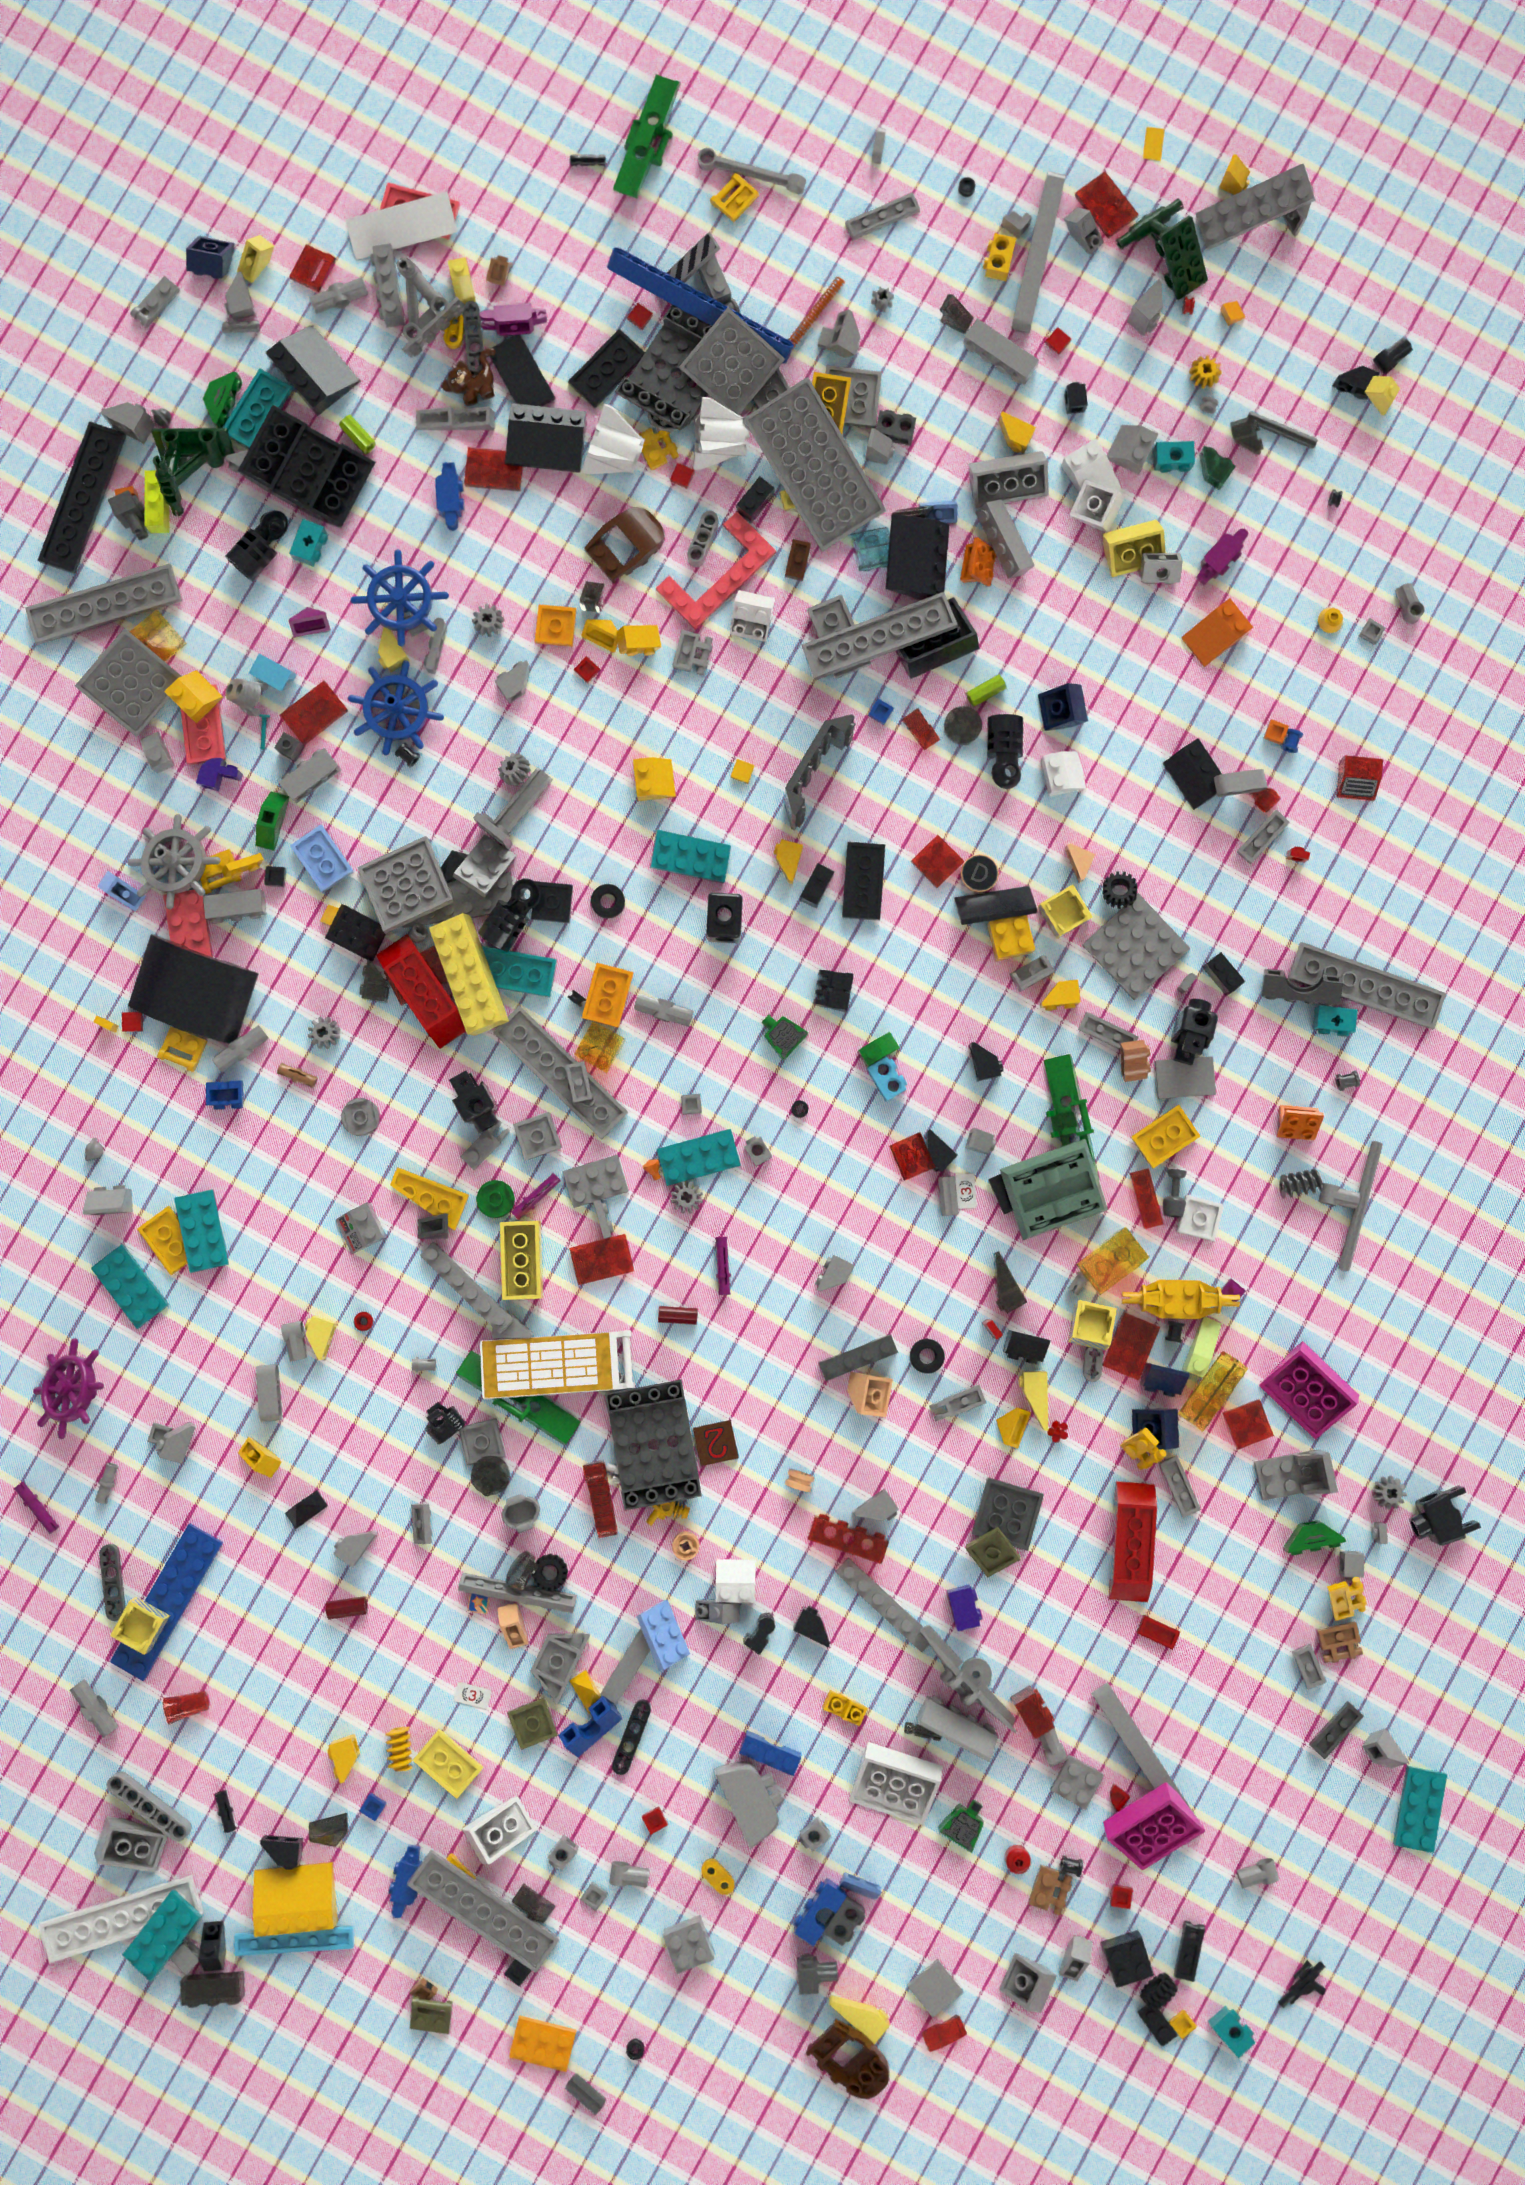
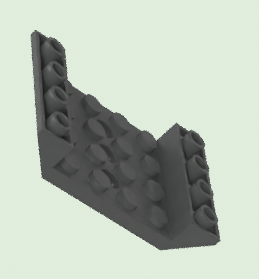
(656, 388)
(834, 731)
(646, 1415)

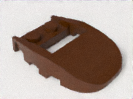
(642, 531)
(864, 2074)

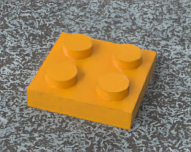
(555, 625)

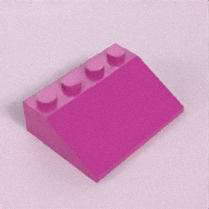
(1310, 1390)
(1153, 1826)

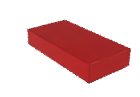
(992, 1329)
(1158, 1632)

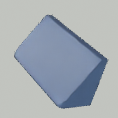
(943, 511)
(860, 1886)

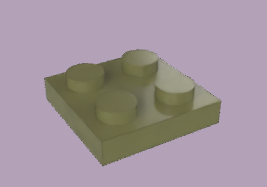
(992, 1552)
(532, 1723)

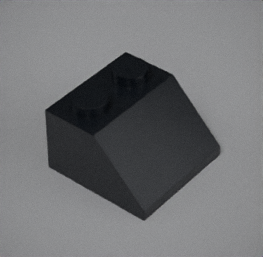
(1026, 1346)

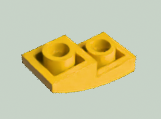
(844, 1707)

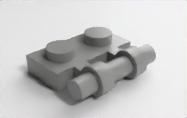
(686, 651)

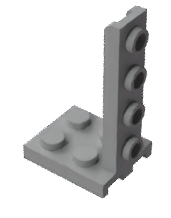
(515, 809)

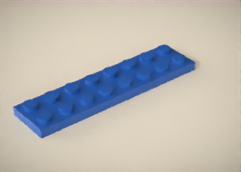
(172, 1594)

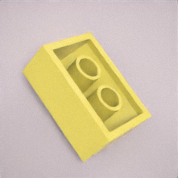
(1125, 546)

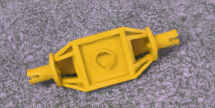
(1180, 1299)

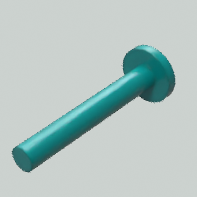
(263, 730)

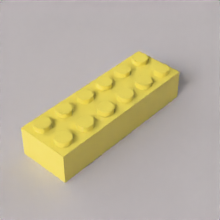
(468, 974)

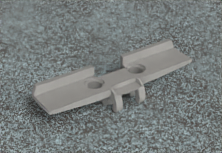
(953, 1677)

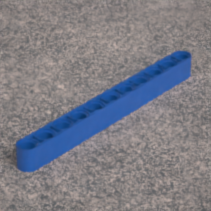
(685, 296)

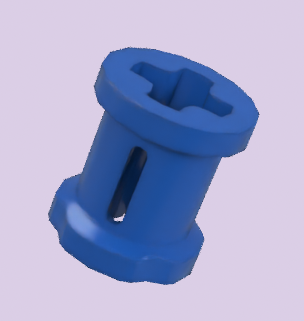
(1292, 740)

